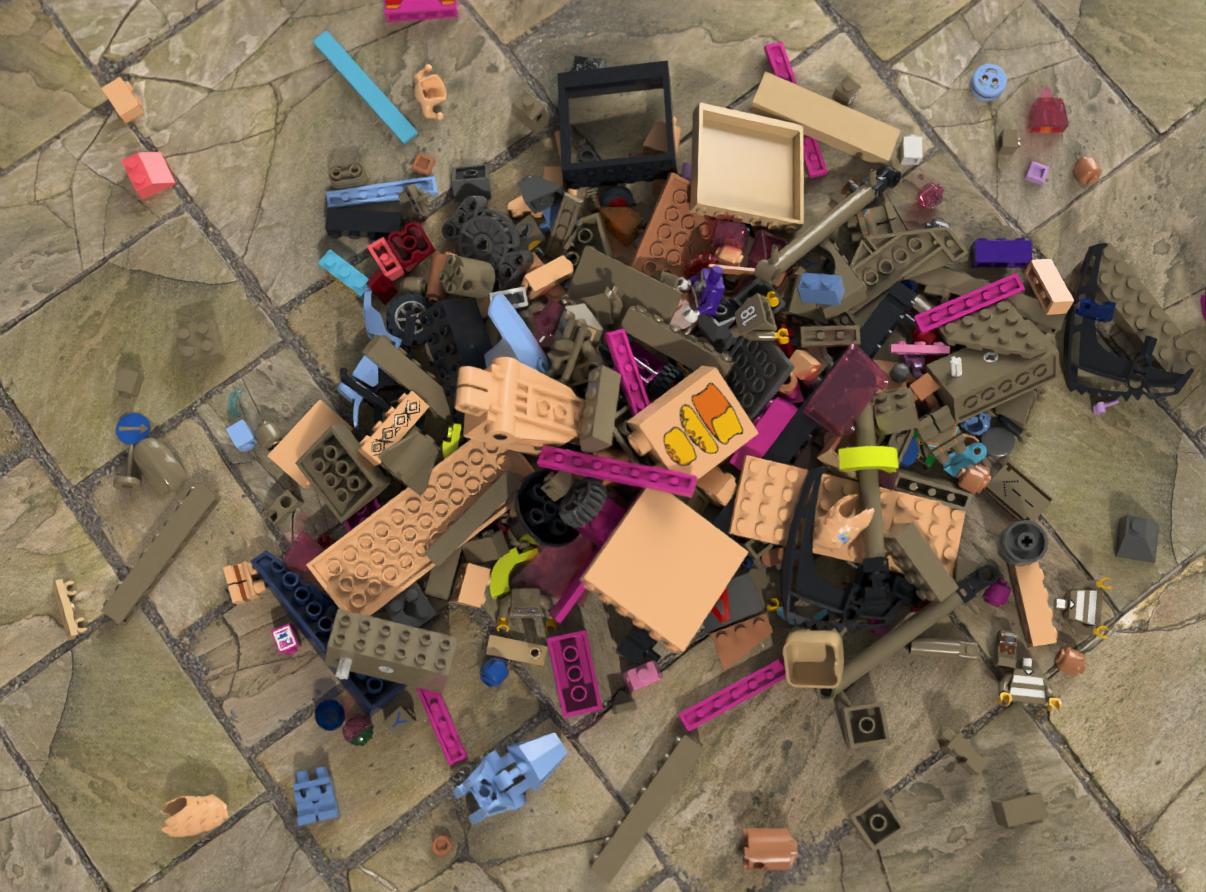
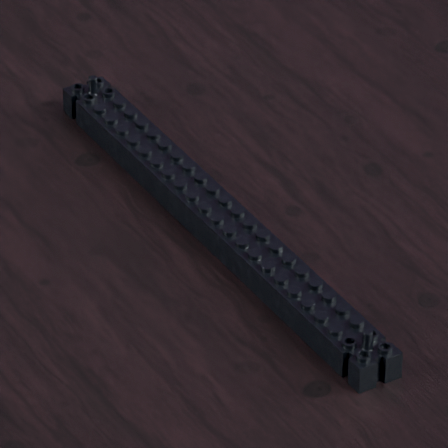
(796, 434)

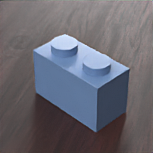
(821, 289)

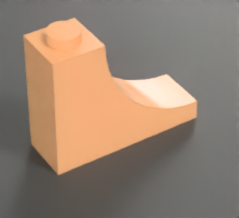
(546, 278)

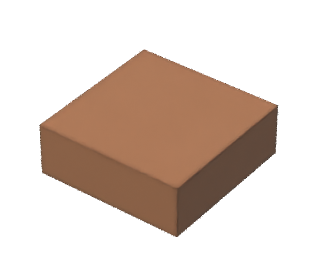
(423, 164)

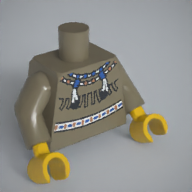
(526, 604)

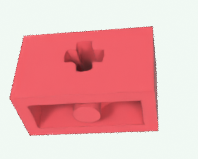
(386, 260)

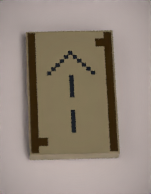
(1017, 493)

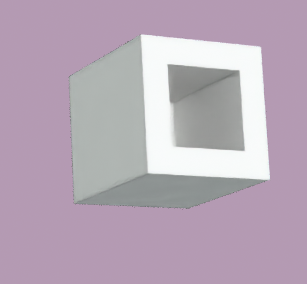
(911, 150)

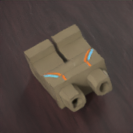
(872, 222)
(940, 433)

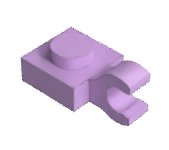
(916, 362)

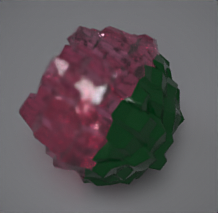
(358, 730)

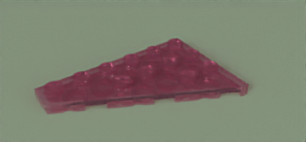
(556, 568)

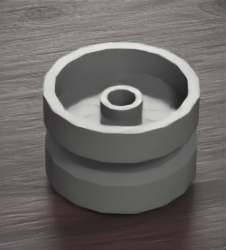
(1033, 547)

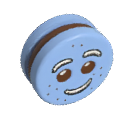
(988, 82)

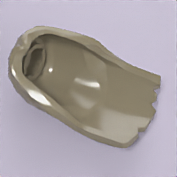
(158, 466)

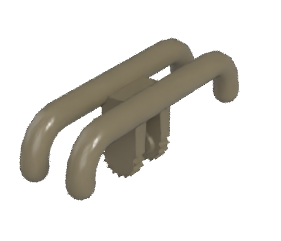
(566, 348)

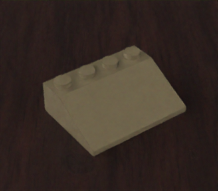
(341, 472)

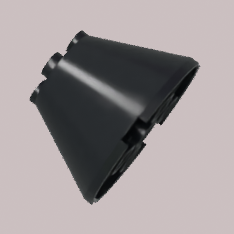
(534, 515)

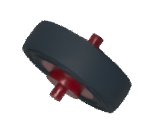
(617, 197)

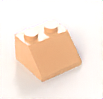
(470, 585)

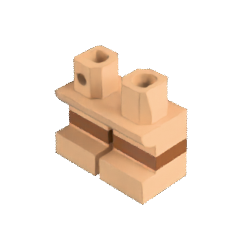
(242, 582)

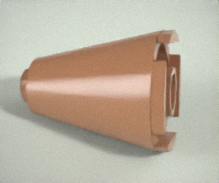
(435, 290)

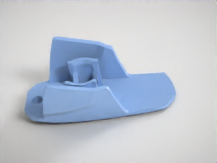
(516, 339)

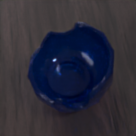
(329, 715)

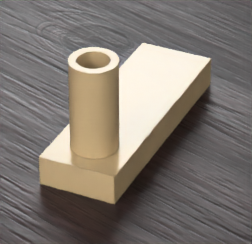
(516, 650)

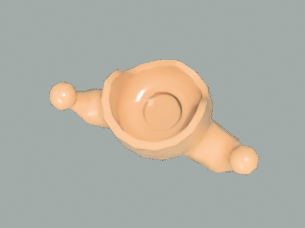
(429, 92)

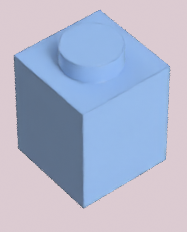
(242, 436)

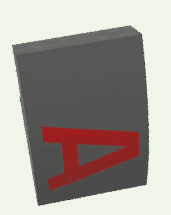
(734, 604)

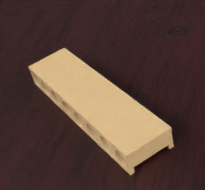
(825, 120)

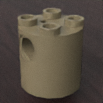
(467, 277)

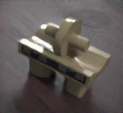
(417, 199)

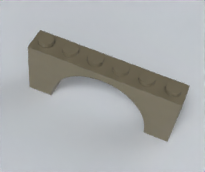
(854, 289)

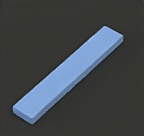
(377, 193)

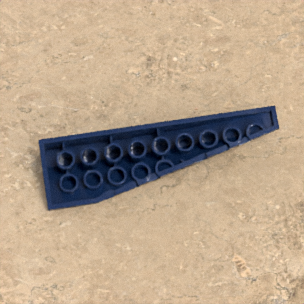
(315, 617)

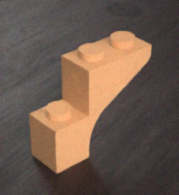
(518, 208)

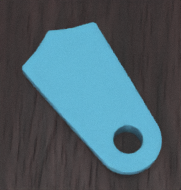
(964, 459)

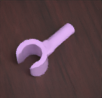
(1099, 408)

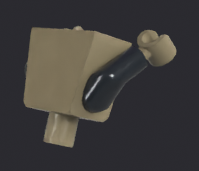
(1017, 411)

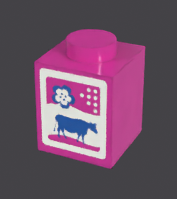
(286, 639)

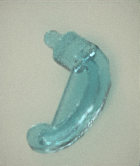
(232, 402)

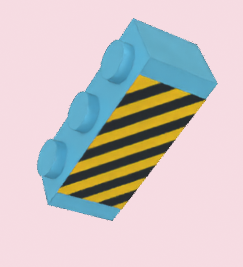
(344, 274)

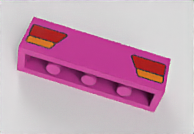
(419, 9)

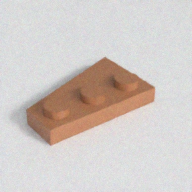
(740, 638)

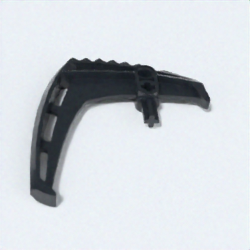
(1101, 362)
(811, 586)

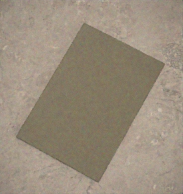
(634, 288)

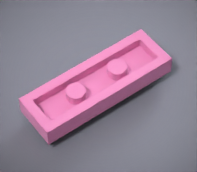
(919, 348)

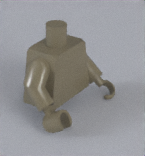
(604, 306)

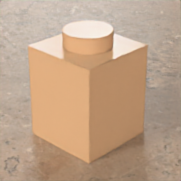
(805, 365)

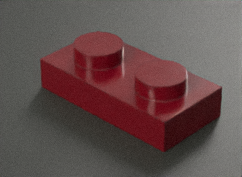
(381, 287)

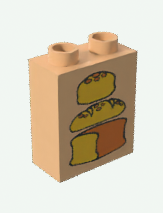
(692, 425)

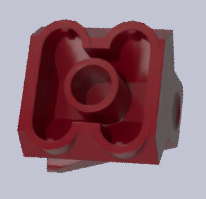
(410, 246)

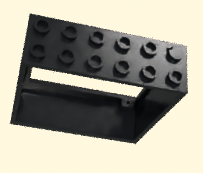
(613, 81)

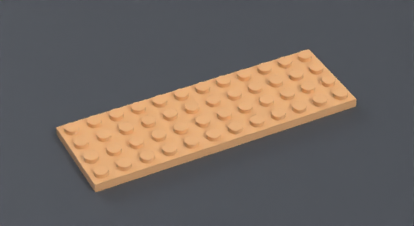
(770, 491)
(389, 546)

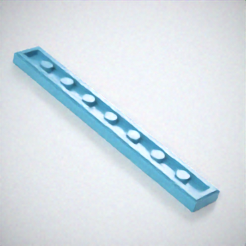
(365, 87)

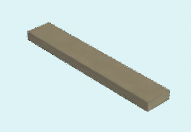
(473, 518)

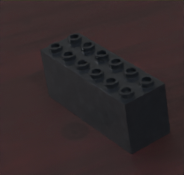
(455, 340)

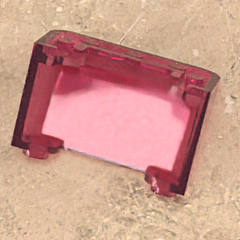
(846, 392)

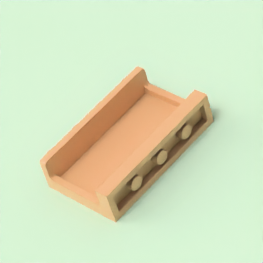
(302, 437)

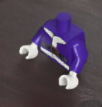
(706, 291)

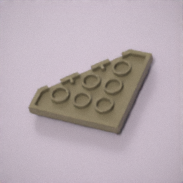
(995, 329)

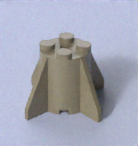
(411, 460)

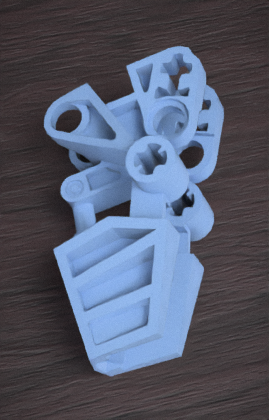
(534, 759)

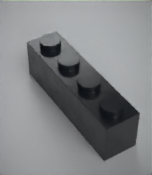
(362, 223)

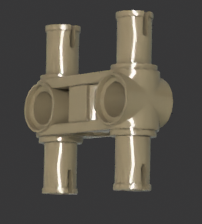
(582, 367)

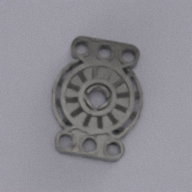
(501, 235)

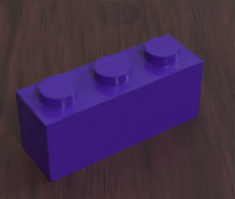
(1001, 253)

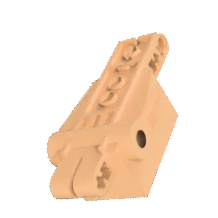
(518, 407)

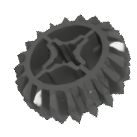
(582, 502)

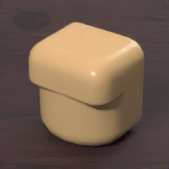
(813, 658)

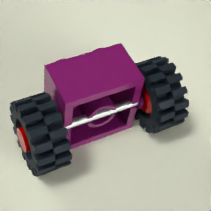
(654, 373)

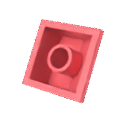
(148, 173)

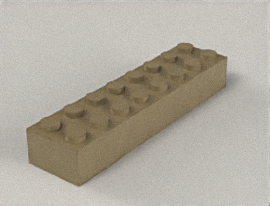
(1140, 314)

